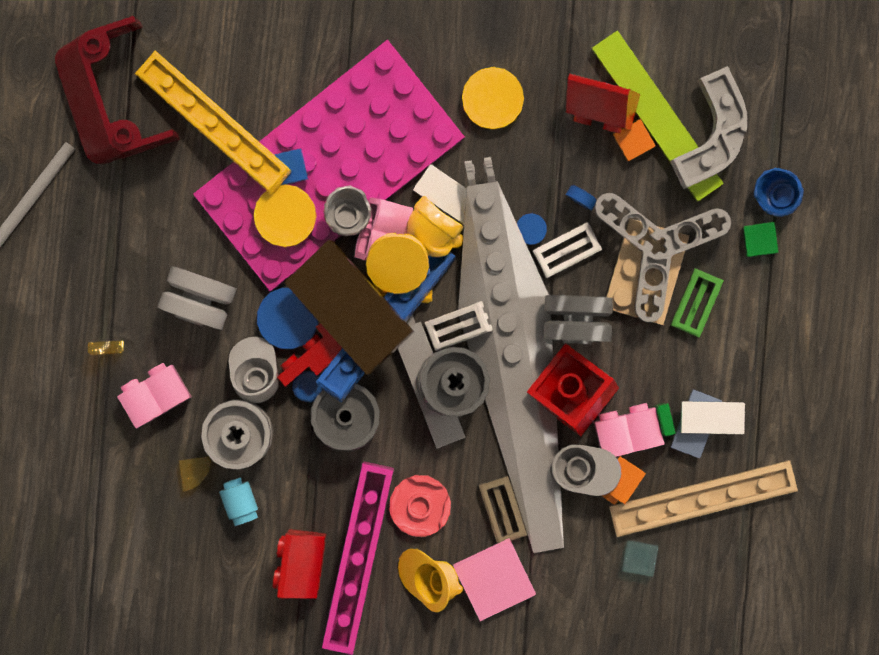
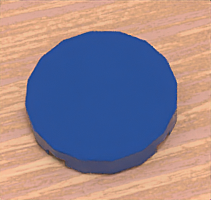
(285, 320)

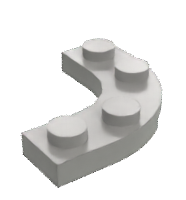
(727, 133)

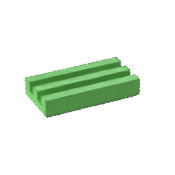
(707, 309)

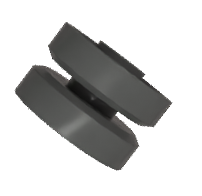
(578, 319)
(471, 378)
(349, 435)

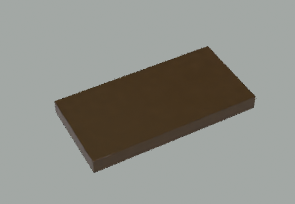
(349, 307)

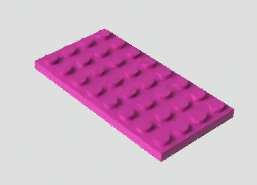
(361, 132)

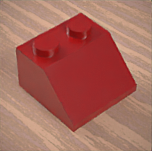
(601, 102)
(573, 389)

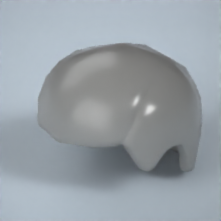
(347, 211)

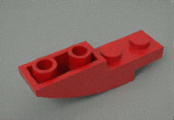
(317, 357)

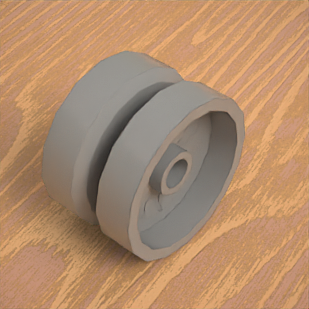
(196, 299)
(219, 437)

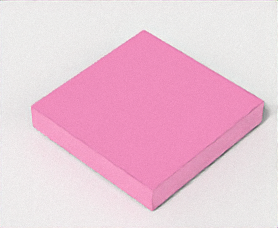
(494, 579)

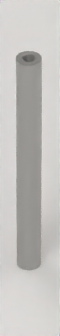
(35, 191)

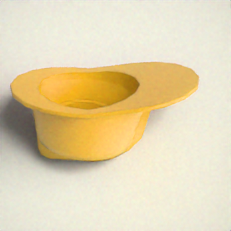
(428, 580)

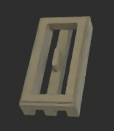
(495, 485)

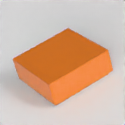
(634, 141)

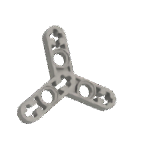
(659, 260)

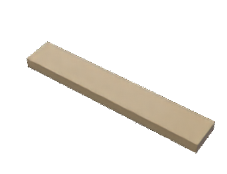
(703, 498)

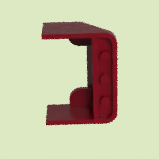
(101, 140)

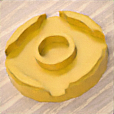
(492, 98)
(285, 216)
(397, 263)

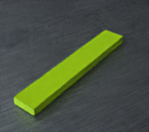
(652, 106)

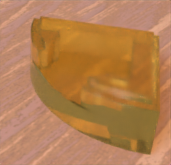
(107, 347)
(194, 471)

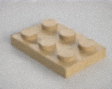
(627, 269)

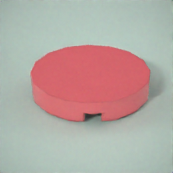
(420, 505)

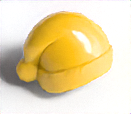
(434, 228)

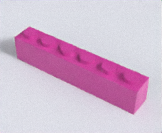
(358, 558)

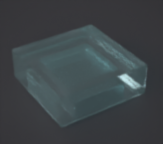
(640, 558)

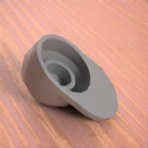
(254, 369)
(586, 470)

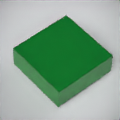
(760, 239)
(665, 419)

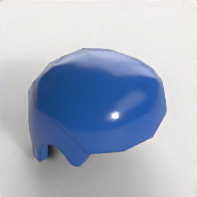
(778, 192)

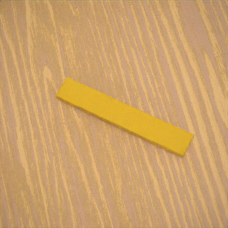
(213, 122)

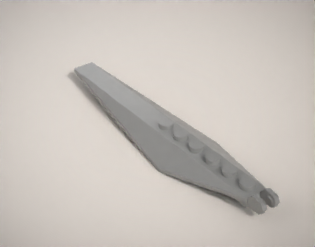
(505, 278)

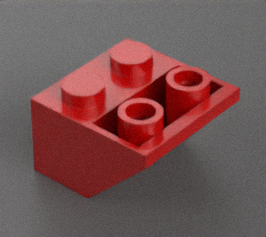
(301, 564)

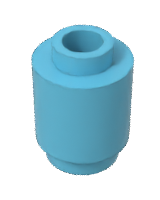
(239, 501)

